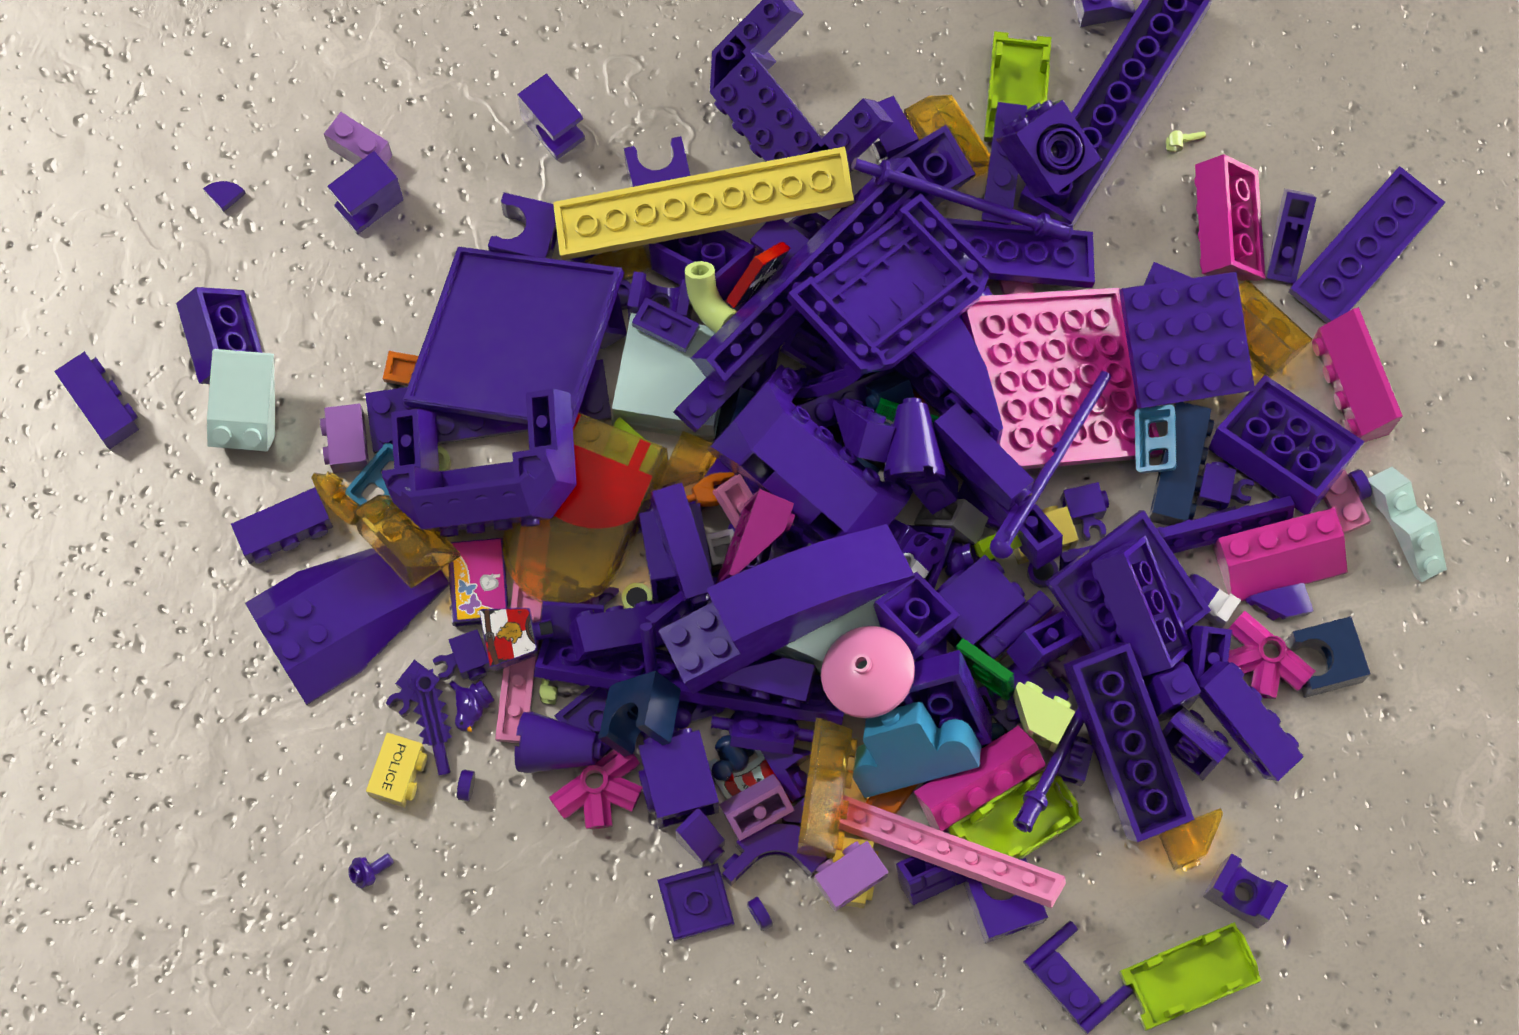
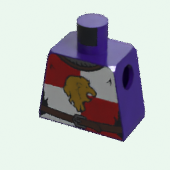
(512, 635)

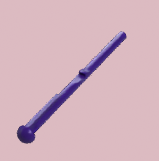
(1001, 543)

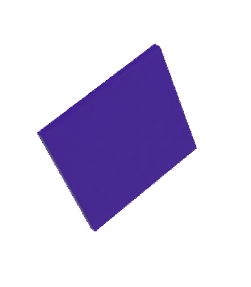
(512, 330)

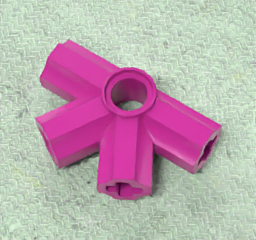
(1266, 670)
(598, 801)

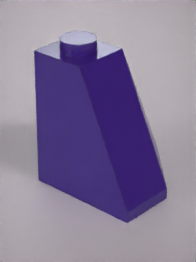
(1172, 690)

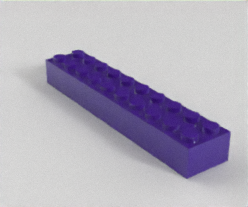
(1122, 95)

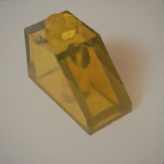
(687, 462)
(1191, 841)

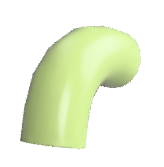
(705, 296)

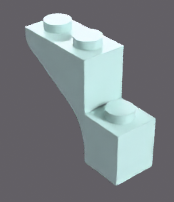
(1412, 526)

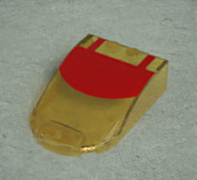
(594, 528)

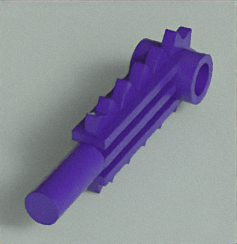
(431, 718)

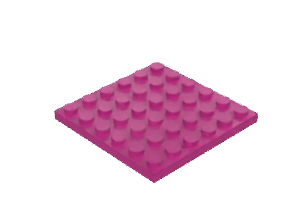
(1043, 362)

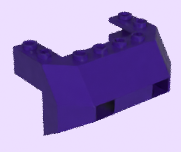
(797, 460)

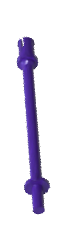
(1041, 224)
(1036, 800)

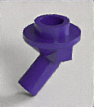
(364, 874)

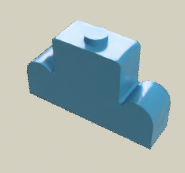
(910, 749)

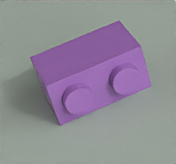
(354, 140)
(345, 437)
(756, 807)
(850, 875)

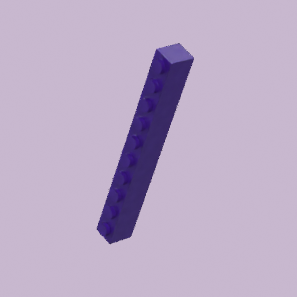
(770, 305)

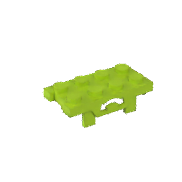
(1016, 74)
(994, 827)
(1192, 975)

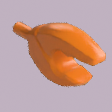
(702, 491)

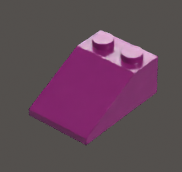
(759, 524)

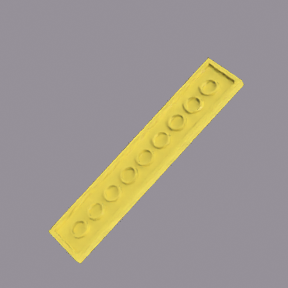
(703, 203)

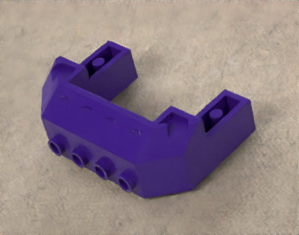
(762, 107)
(484, 495)

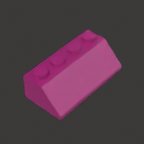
(1229, 218)
(1357, 376)
(1282, 554)
(1002, 766)

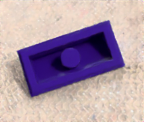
(563, 614)

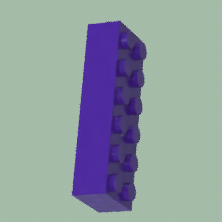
(1128, 741)

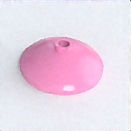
(877, 686)

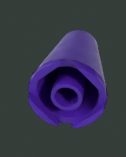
(914, 446)
(554, 745)

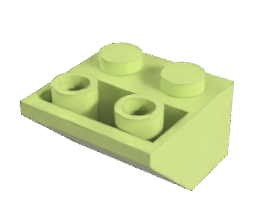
(1041, 716)

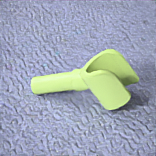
(1176, 138)
(548, 693)

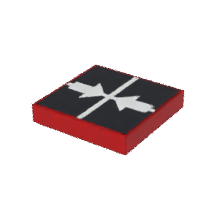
(757, 274)

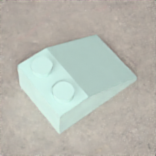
(241, 400)

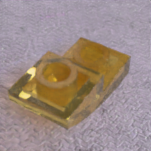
(628, 259)
(333, 493)

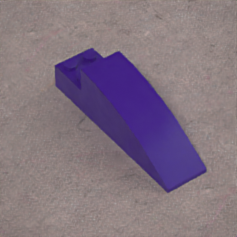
(952, 372)
(782, 603)

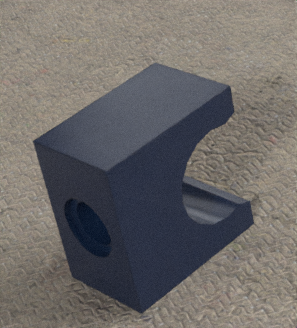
(1341, 651)
(639, 705)

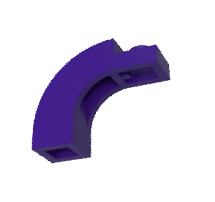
(769, 841)

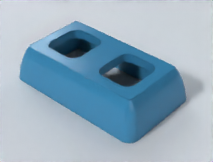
(1145, 444)
(371, 475)

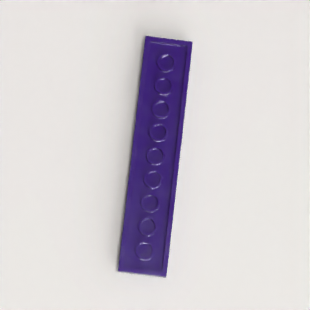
(559, 663)

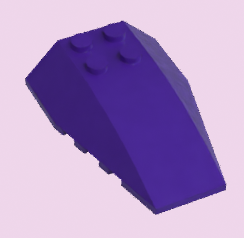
(338, 618)

